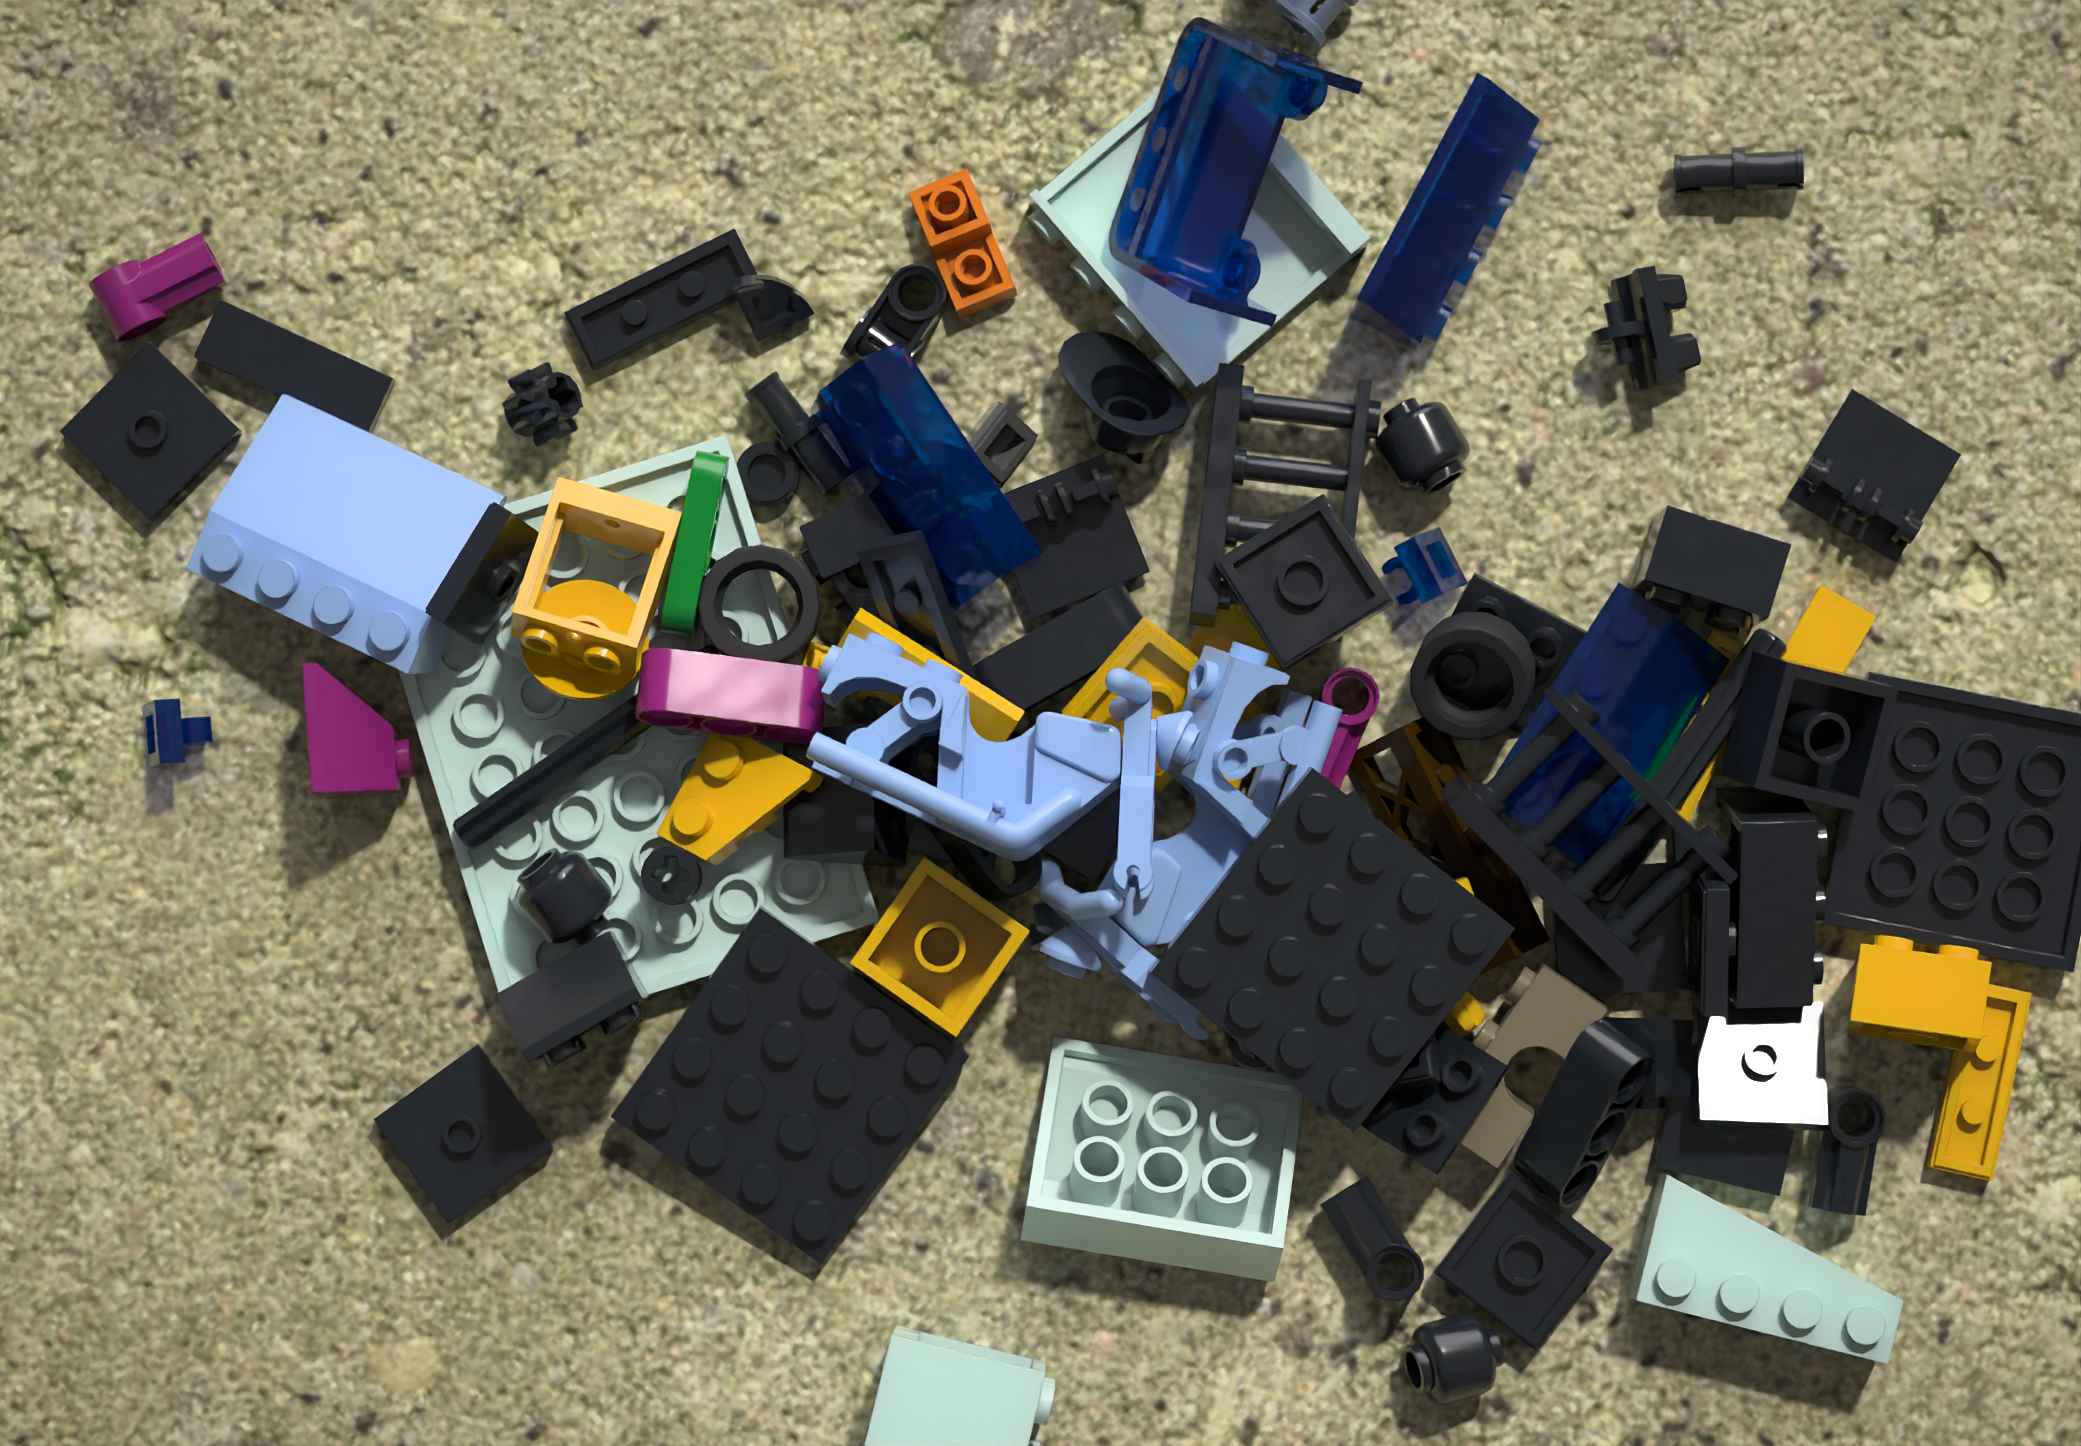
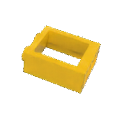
(611, 520)

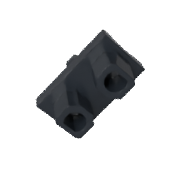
(1641, 330)

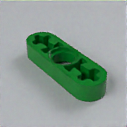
(694, 543)

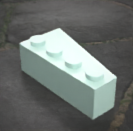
(1739, 1273)

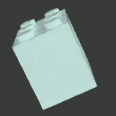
(957, 1394)

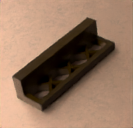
(1427, 766)

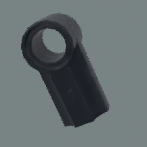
(1846, 1158)
(1371, 1234)

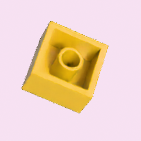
(940, 947)
(1919, 994)

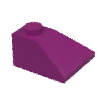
(350, 741)

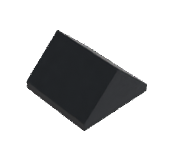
(840, 821)

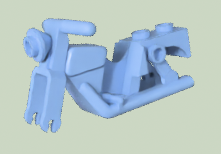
(1009, 792)
(1222, 826)

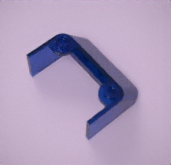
(1207, 160)

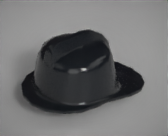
(1122, 394)

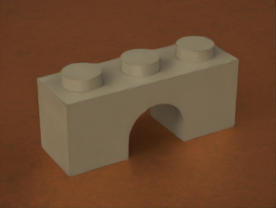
(1545, 1013)

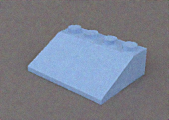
(342, 533)

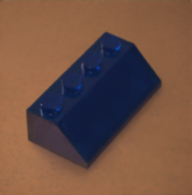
(1446, 215)
(924, 473)
(1647, 684)

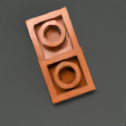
(962, 243)

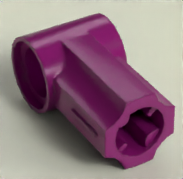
(141, 294)
(1350, 727)

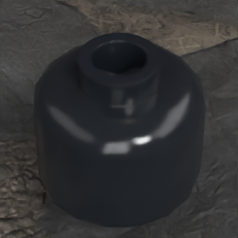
(1422, 446)
(564, 897)
(1452, 1359)

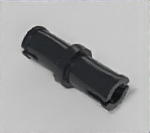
(1738, 172)
(798, 433)

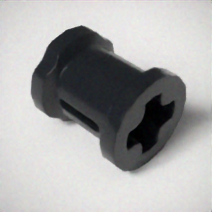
(659, 860)

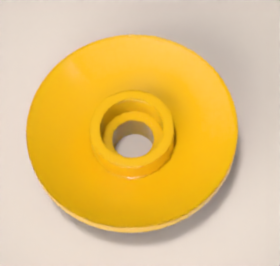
(590, 604)

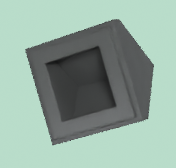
(1000, 440)

